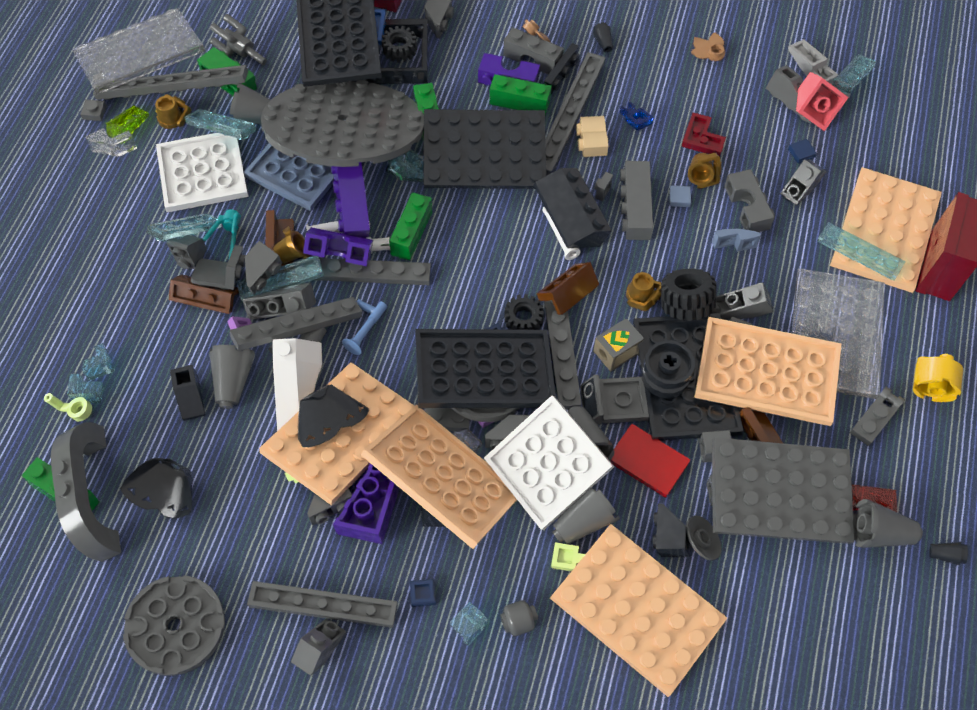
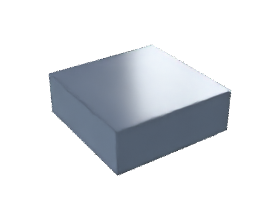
(680, 196)

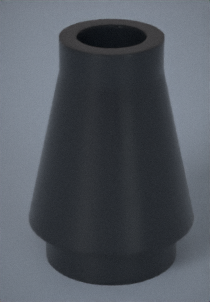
(603, 35)
(950, 552)

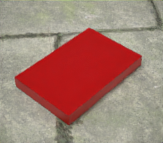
(649, 460)

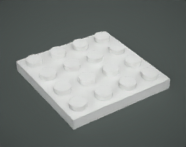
(201, 171)
(548, 462)

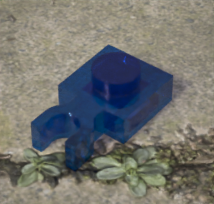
(636, 117)

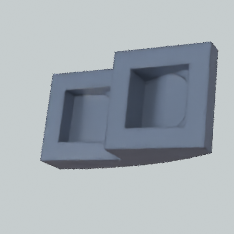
(740, 238)

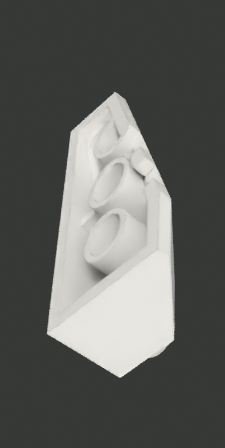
(295, 374)

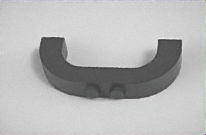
(72, 494)

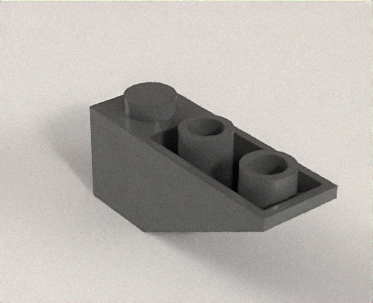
(785, 87)
(280, 301)
(744, 303)

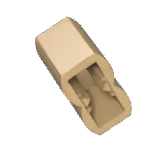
(593, 136)

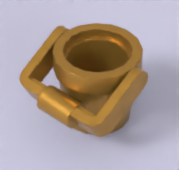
(168, 111)
(703, 172)
(291, 246)
(641, 291)

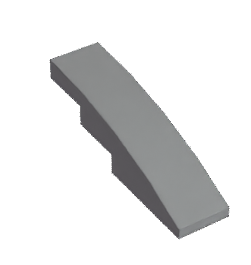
(812, 61)

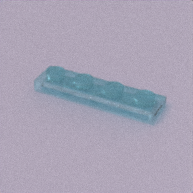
(221, 124)
(181, 227)
(861, 251)
(288, 275)

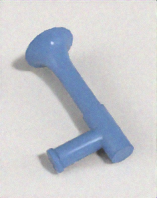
(353, 344)

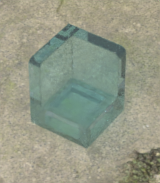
(98, 365)
(88, 390)
(469, 623)

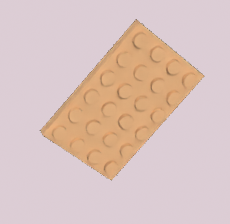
(893, 218)
(769, 371)
(338, 462)
(441, 475)
(639, 609)

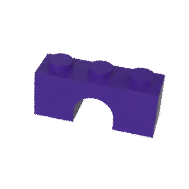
(493, 64)
(325, 242)

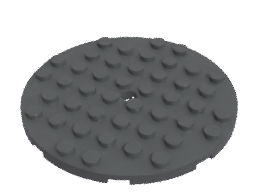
(311, 124)

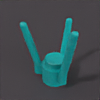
(230, 222)

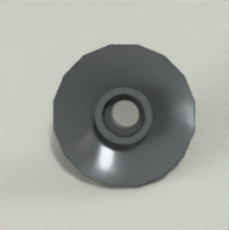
(702, 538)

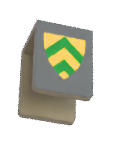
(617, 344)

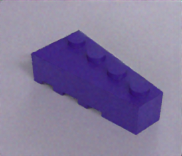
(351, 200)
(369, 508)

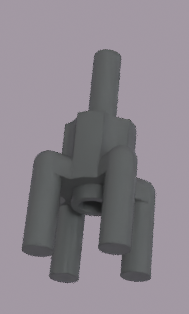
(235, 40)

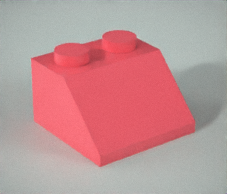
(819, 100)

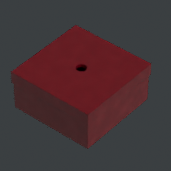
(950, 250)

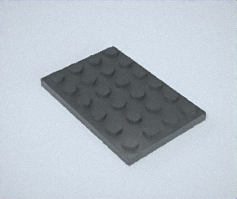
(782, 491)

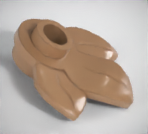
(532, 28)
(709, 48)

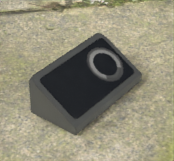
(592, 398)

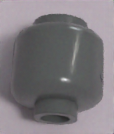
(518, 618)

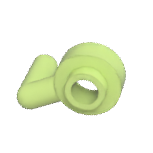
(77, 409)

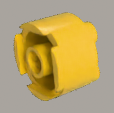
(938, 378)

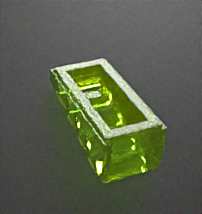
(121, 124)

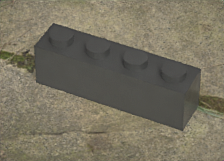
(637, 200)

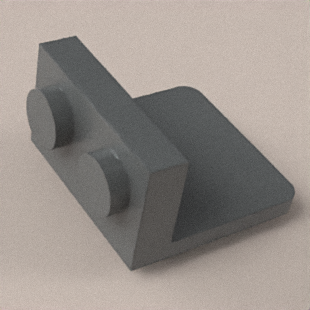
(220, 273)

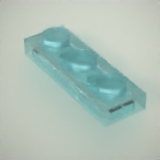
(853, 74)

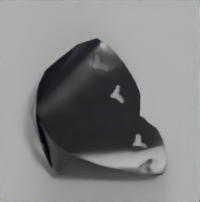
(327, 409)
(163, 486)

